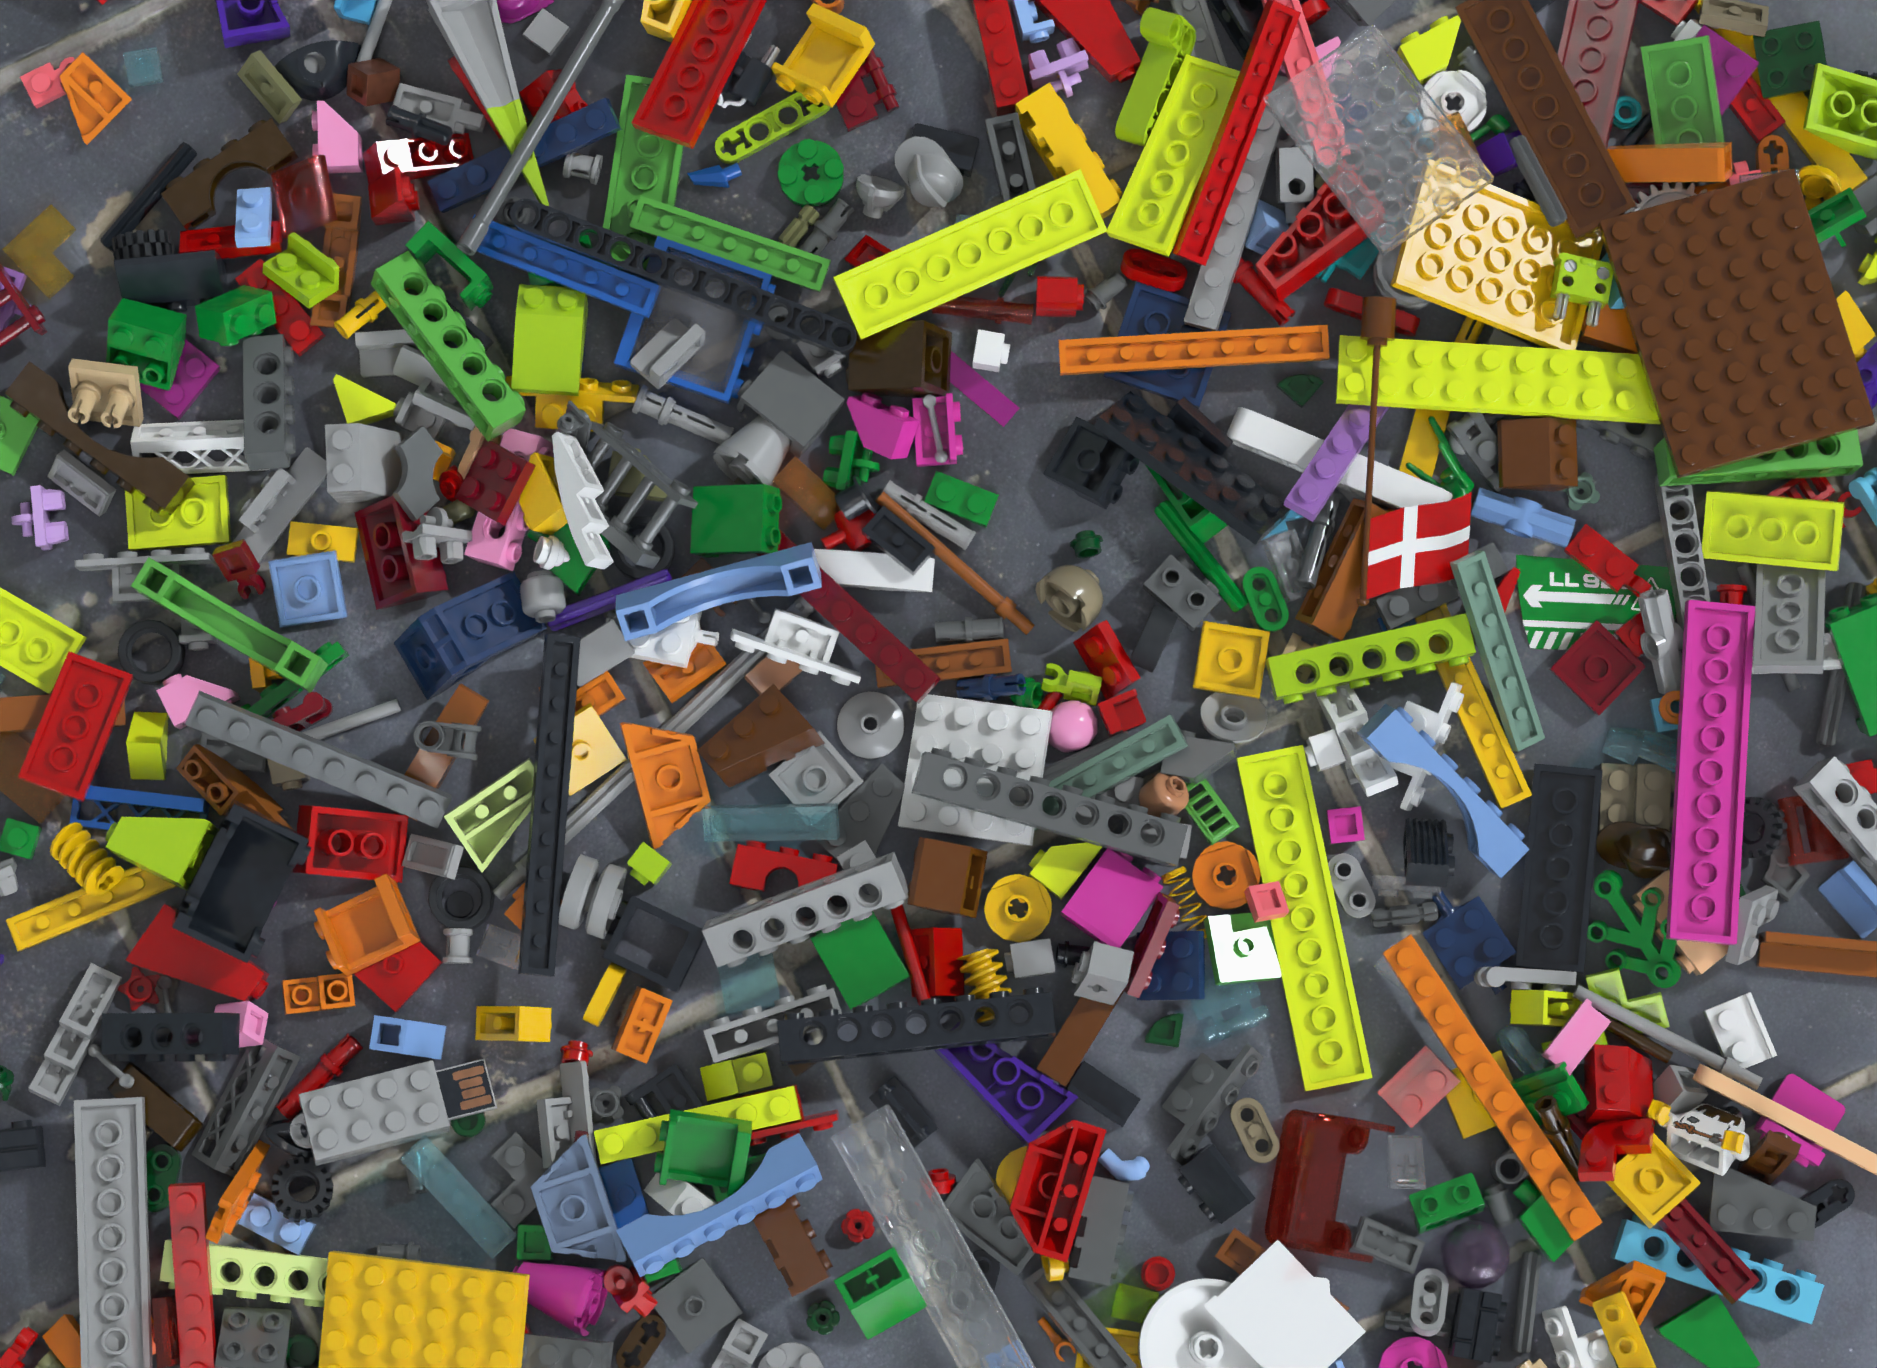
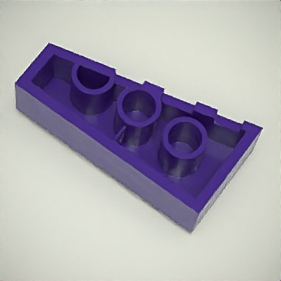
(251, 21)
(1011, 1089)

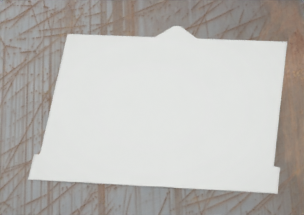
(1284, 1314)

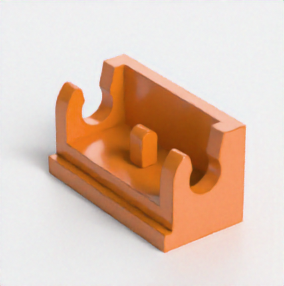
(641, 1024)

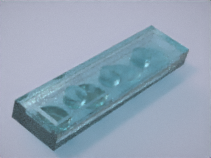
(771, 822)
(458, 1196)

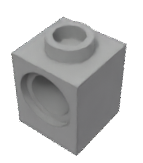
(1030, 958)

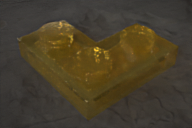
(34, 249)

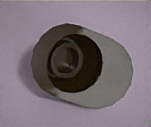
(1636, 847)

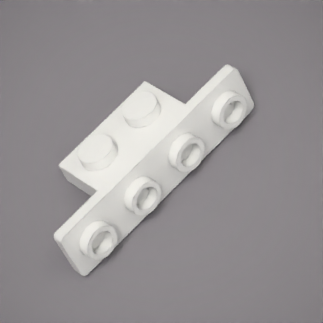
(798, 641)
(1437, 728)
(1571, 1351)

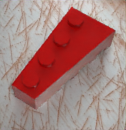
(1310, 245)

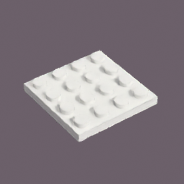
(982, 731)

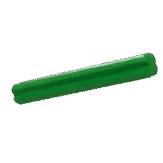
(1201, 556)

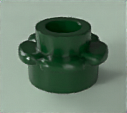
(1086, 544)
(814, 1322)

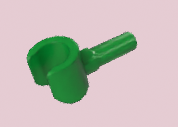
(1496, 124)

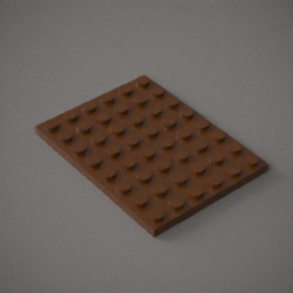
(1736, 323)

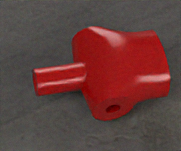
(849, 532)

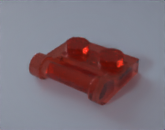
(1822, 843)

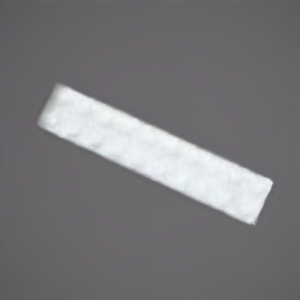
(929, 1243)

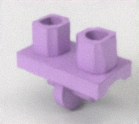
(1059, 71)
(45, 532)

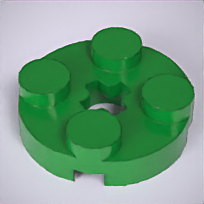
(809, 154)

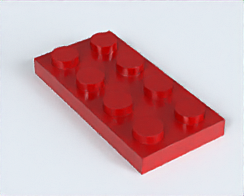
(75, 726)

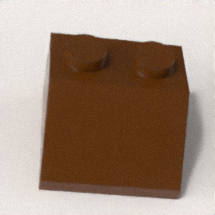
(1537, 454)

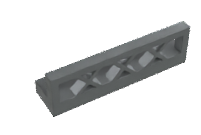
(249, 1109)

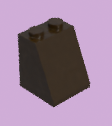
(902, 361)

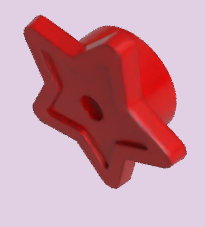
(138, 979)

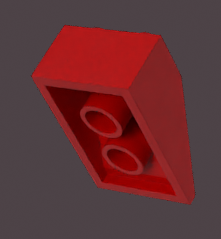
(352, 842)

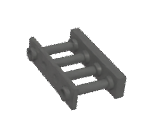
(636, 547)

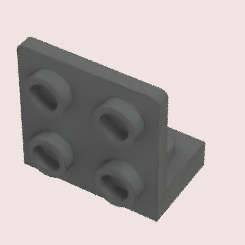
(253, 1338)

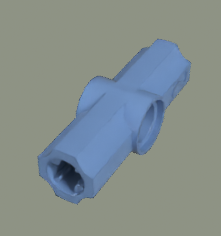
(1523, 517)

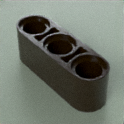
(162, 1110)

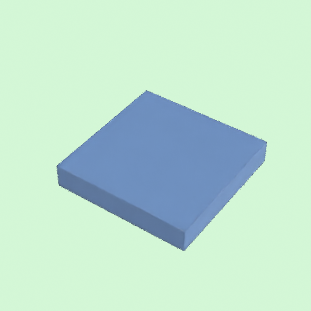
(308, 588)

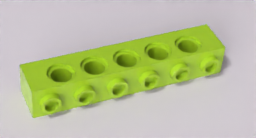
(1453, 630)

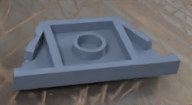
(577, 1206)

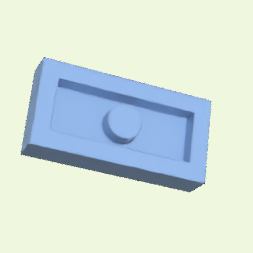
(253, 217)
(268, 1222)

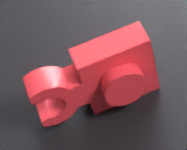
(45, 83)

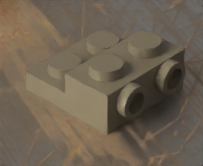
(1636, 795)

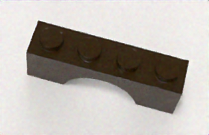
(194, 195)

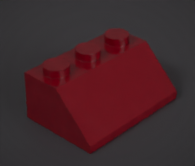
(390, 562)

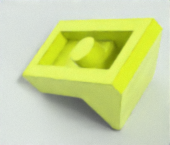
(736, 1076)

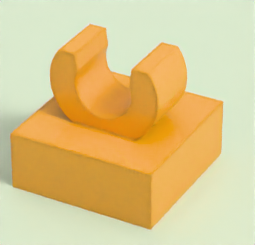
(261, 676)

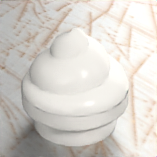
(550, 552)

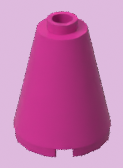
(566, 1293)

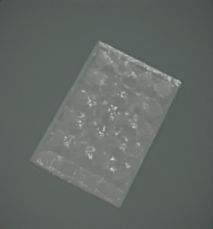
(1378, 139)

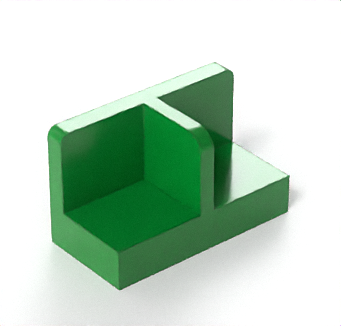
(1836, 215)

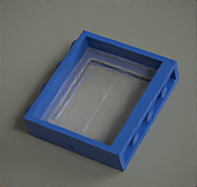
(726, 349)

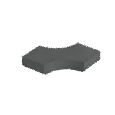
(418, 459)
(1779, 873)

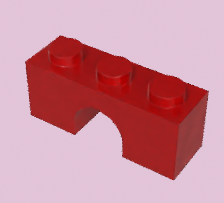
(755, 864)

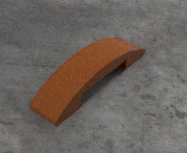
(341, 245)

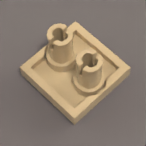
(105, 393)

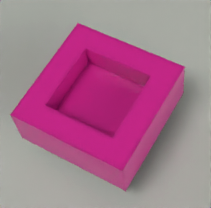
(1345, 825)

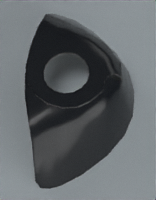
(333, 75)

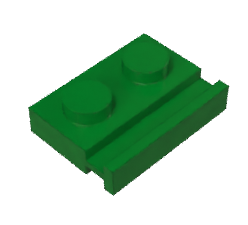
(1552, 1082)

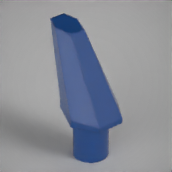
(715, 176)

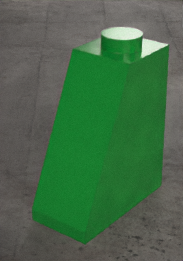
(1708, 1335)

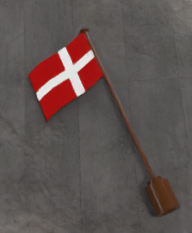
(1413, 542)

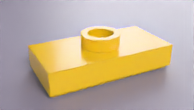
(317, 538)

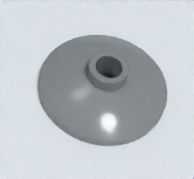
(1233, 717)
(876, 742)

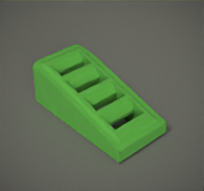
(1223, 831)

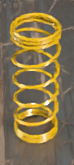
(1172, 874)

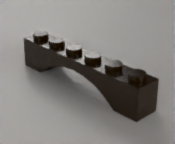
(154, 478)

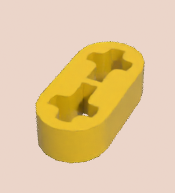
(604, 994)

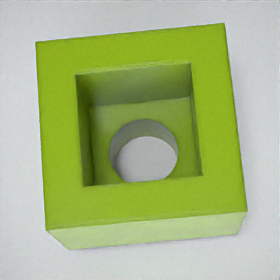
(648, 865)

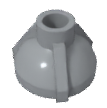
(878, 194)

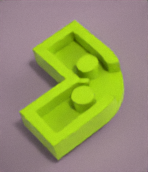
(1611, 986)

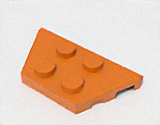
(666, 777)
(235, 1198)

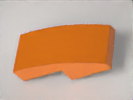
(318, 993)
(64, 1341)

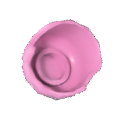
(1072, 726)

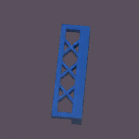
(136, 798)

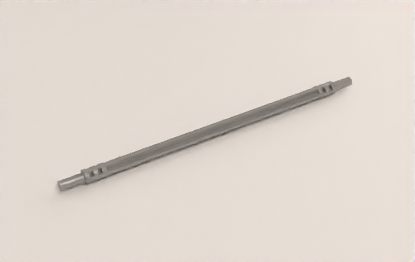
(679, 722)

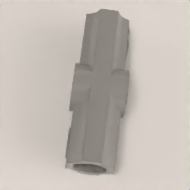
(1661, 639)

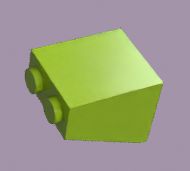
(162, 845)

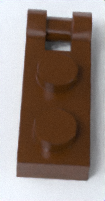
(1770, 1157)

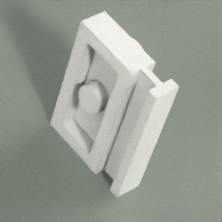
(1740, 1031)

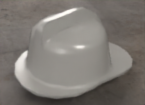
(928, 172)

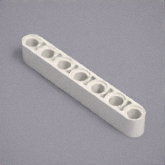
(1297, 449)

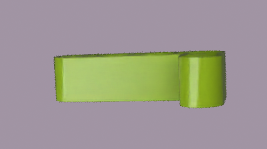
(1169, 41)

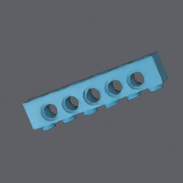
(1799, 1305)

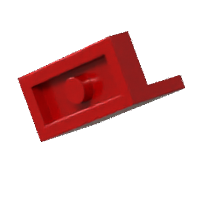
(938, 958)

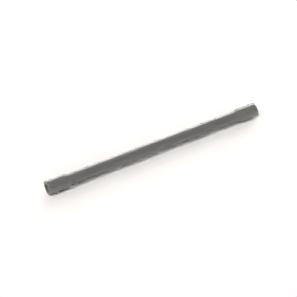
(480, 223)

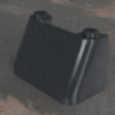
(240, 881)

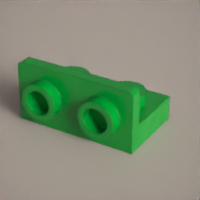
(1446, 1203)

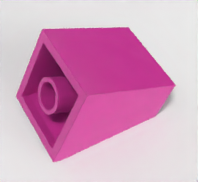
(1112, 898)

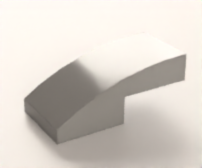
(741, 1346)

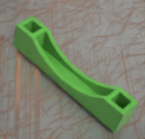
(229, 625)

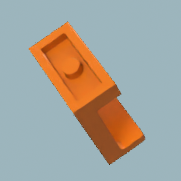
(366, 927)

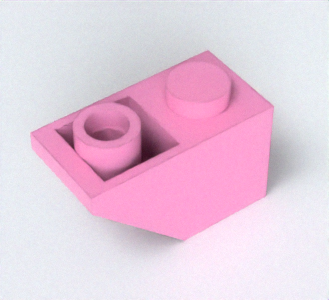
(336, 141)

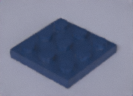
(1163, 312)

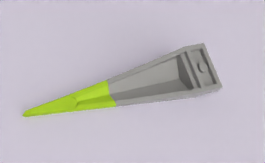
(480, 47)

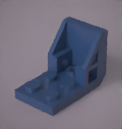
(465, 633)

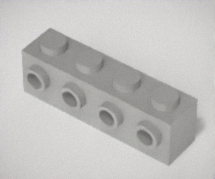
(759, 1027)

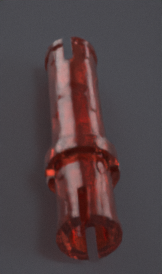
(988, 309)

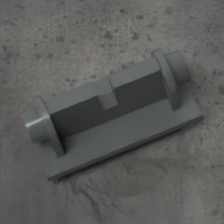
(575, 423)

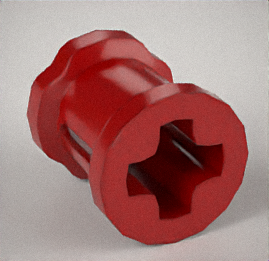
(1731, 593)

